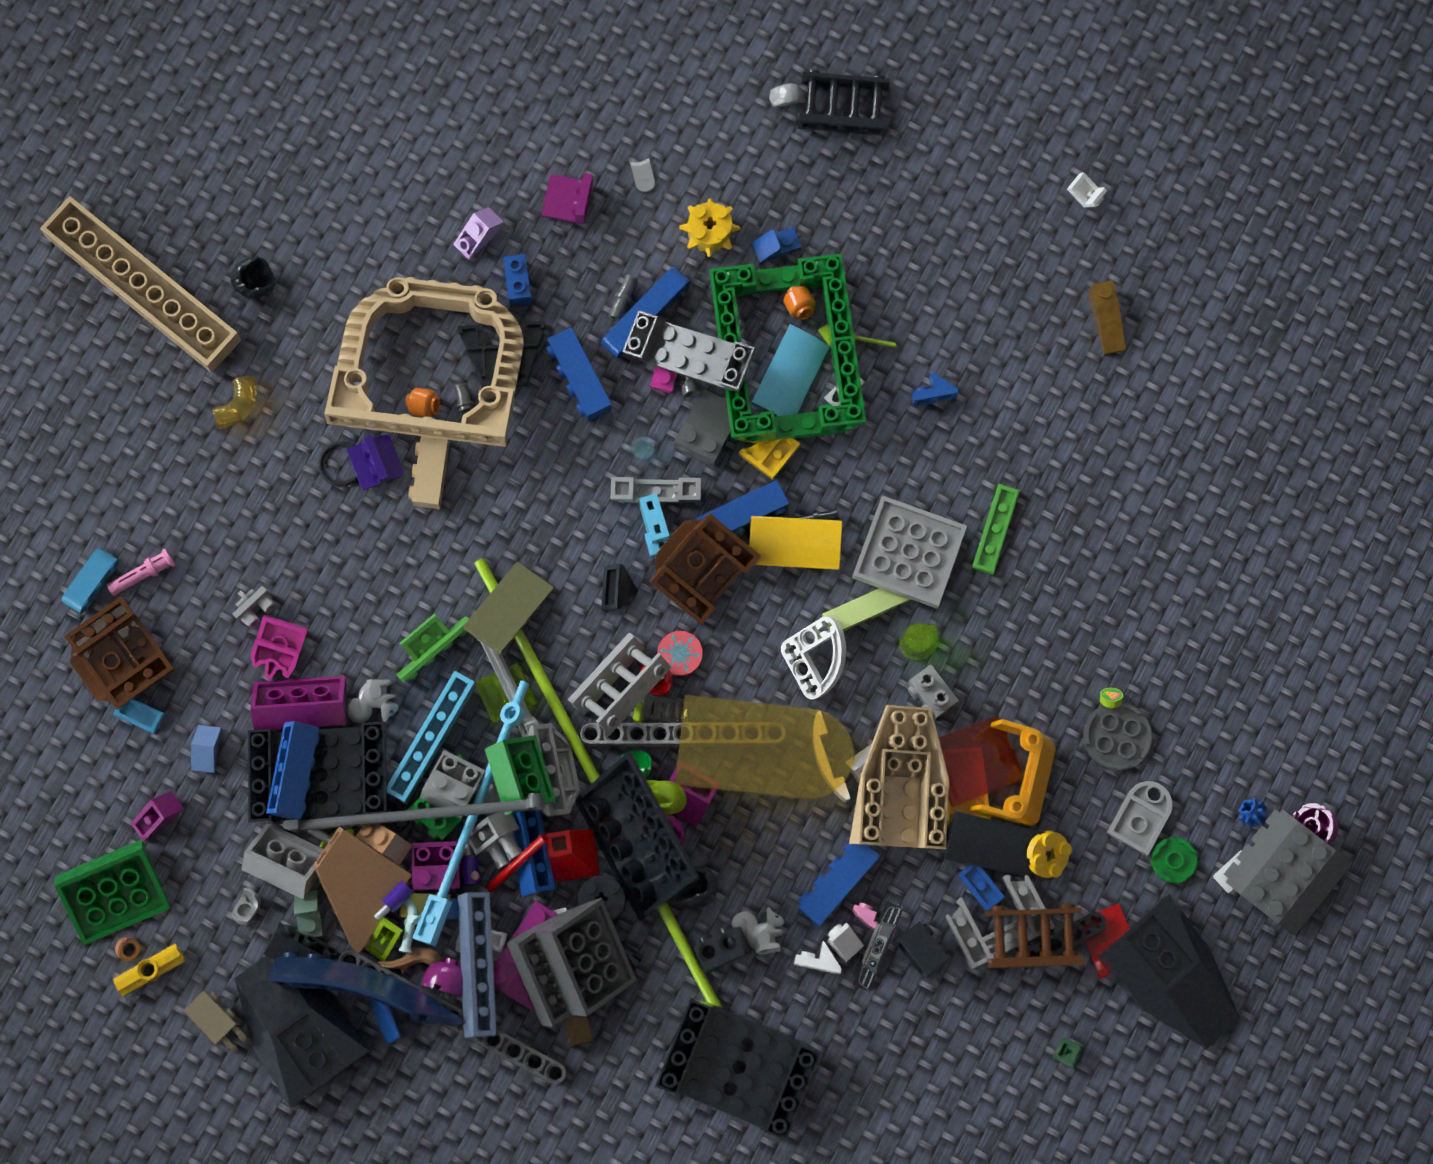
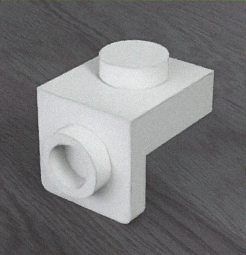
(1086, 191)

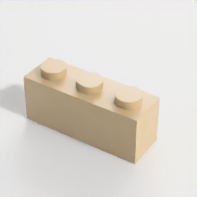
(429, 472)

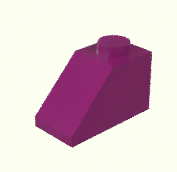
(157, 815)

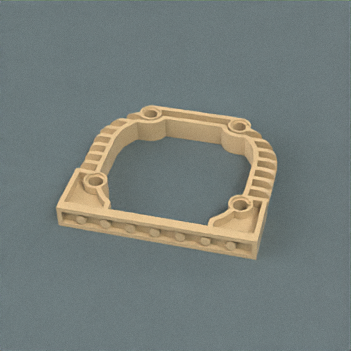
(483, 424)

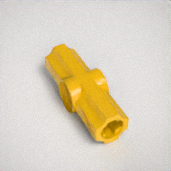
(136, 978)

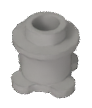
(492, 794)

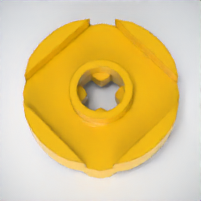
(1059, 855)

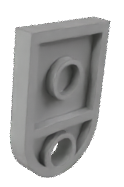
(1141, 818)

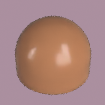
(120, 945)

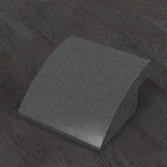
(572, 962)

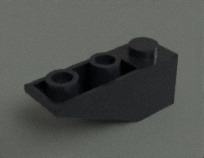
(289, 940)

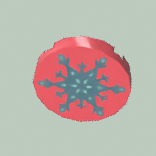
(681, 652)

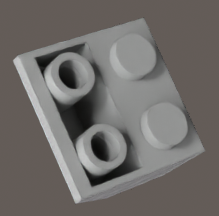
(452, 782)

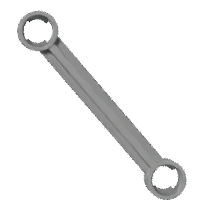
(509, 686)

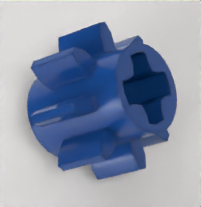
(1253, 812)

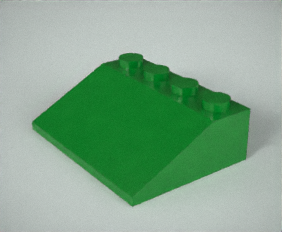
(112, 892)

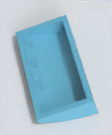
(790, 373)

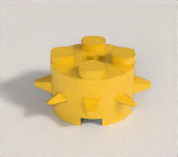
(709, 215)

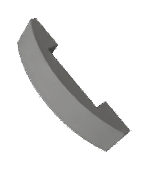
(668, 491)

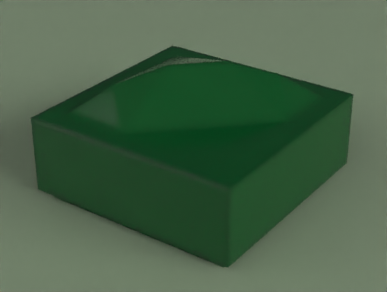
(1068, 1052)

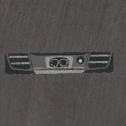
(878, 946)

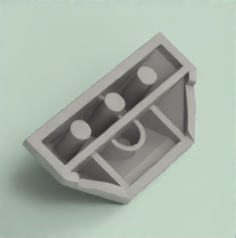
(560, 767)

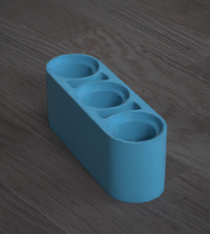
(90, 580)

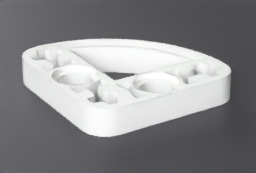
(804, 647)

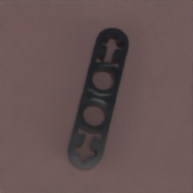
(1060, 934)

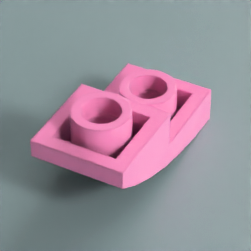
(866, 915)

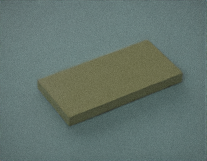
(508, 608)

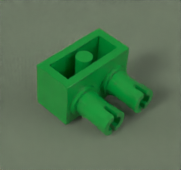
(438, 827)

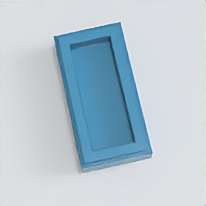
(141, 715)

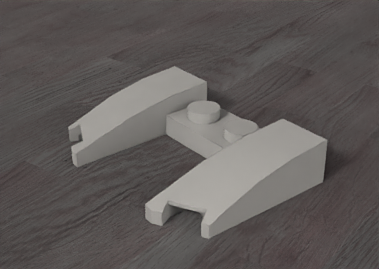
(978, 948)

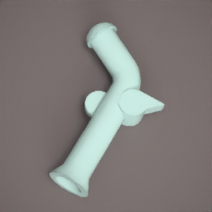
(409, 923)

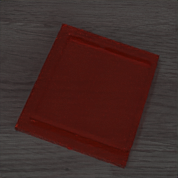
(978, 761)

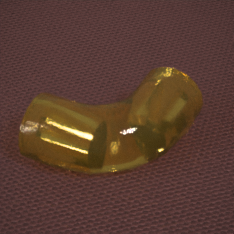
(240, 406)

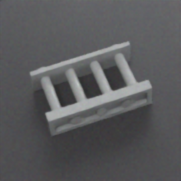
(608, 672)

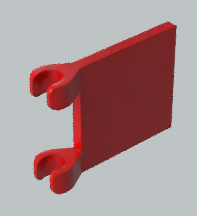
(1115, 927)

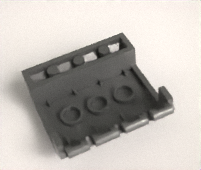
(1286, 871)

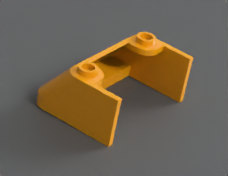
(1025, 808)

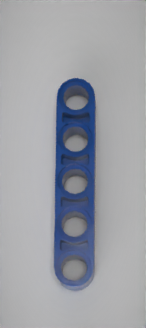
(654, 302)

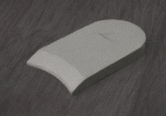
(643, 175)

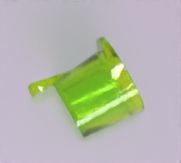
(919, 641)

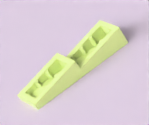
(865, 607)

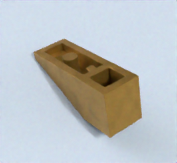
(1107, 316)

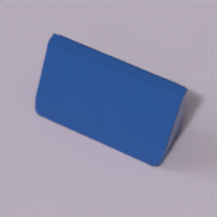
(386, 1021)

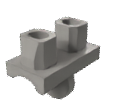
(251, 604)

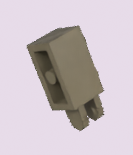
(215, 1020)

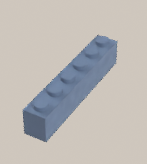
(476, 965)

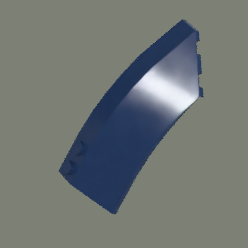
(360, 981)

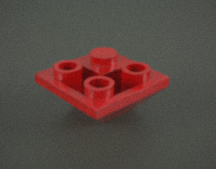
(573, 855)

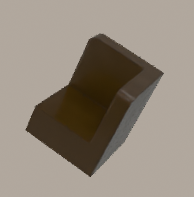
(578, 1030)

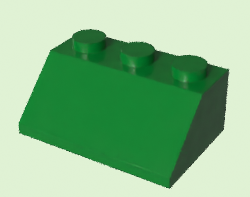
(519, 770)

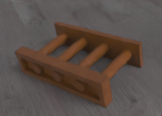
(1024, 957)

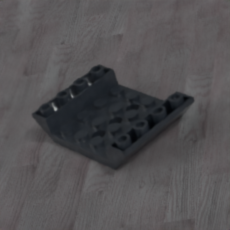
(354, 769)
(774, 1075)

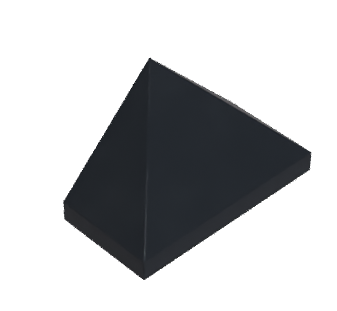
(616, 587)

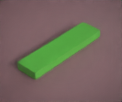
(995, 529)

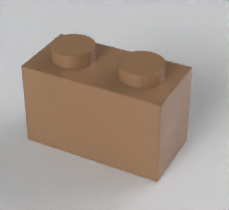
(384, 842)

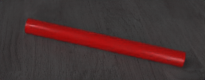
(517, 862)

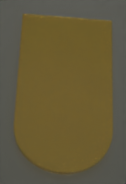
(762, 748)

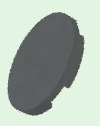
(1117, 737)

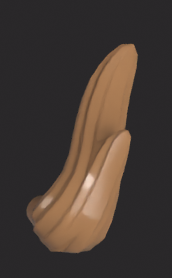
(418, 955)

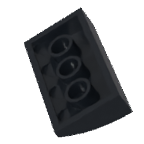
(989, 844)

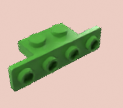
(427, 642)

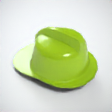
(670, 796)

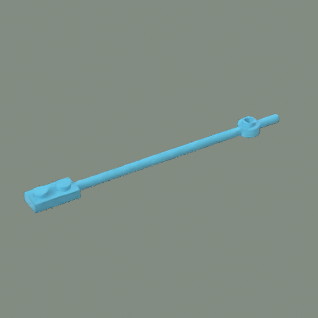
(438, 906)

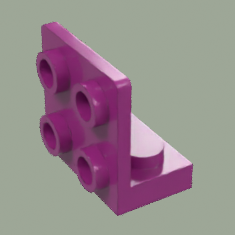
(568, 198)

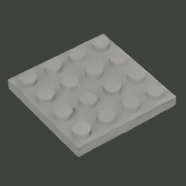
(909, 552)

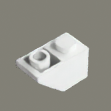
(844, 942)

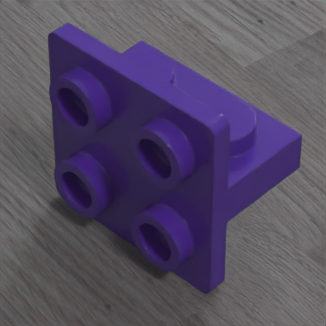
(375, 461)

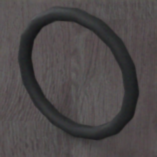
(320, 465)

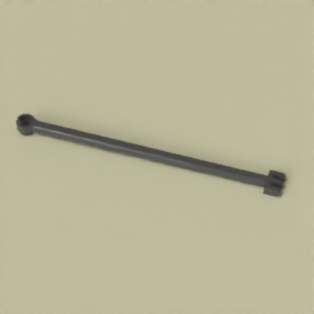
(534, 802)

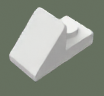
(825, 962)

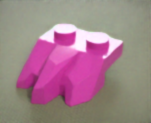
(278, 646)

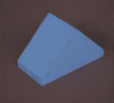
(205, 748)

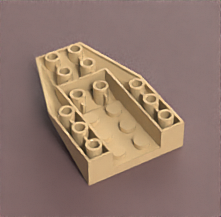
(903, 784)

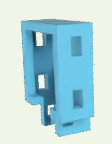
(654, 522)

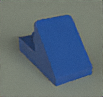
(776, 244)
(940, 391)

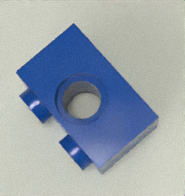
(517, 280)

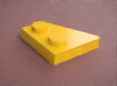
(770, 455)

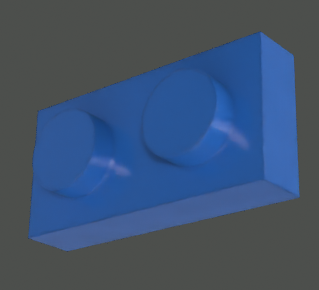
(980, 886)

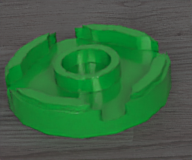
(1174, 860)

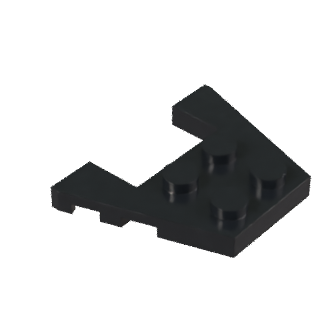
(484, 357)

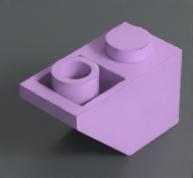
(478, 232)

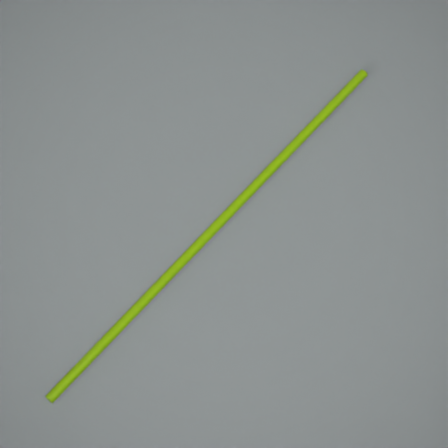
(592, 774)

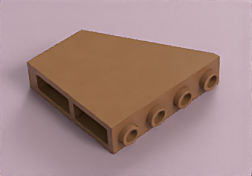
(356, 883)

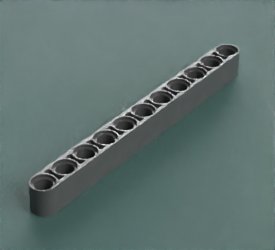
(505, 1040)

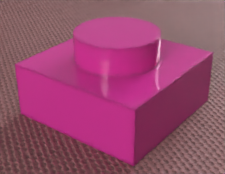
(663, 380)

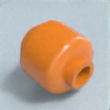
(799, 302)
(422, 402)

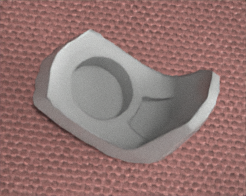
(787, 94)
(246, 907)

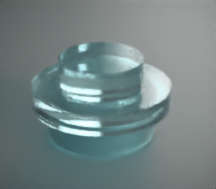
(642, 448)

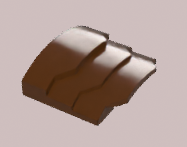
(701, 564)
(117, 655)

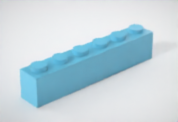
(430, 737)

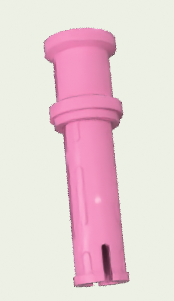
(150, 567)

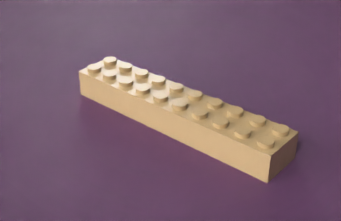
(140, 284)

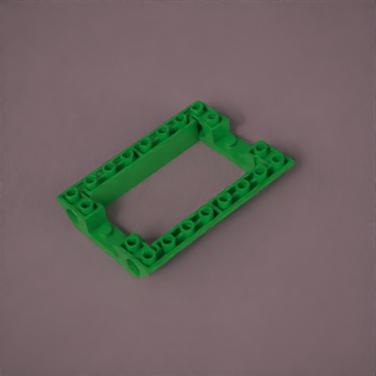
(809, 272)

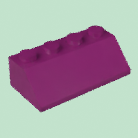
(305, 701)

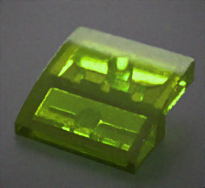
(494, 695)

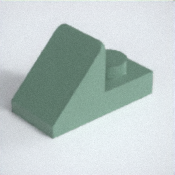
(309, 914)

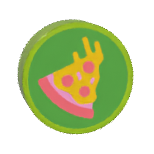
(1111, 697)

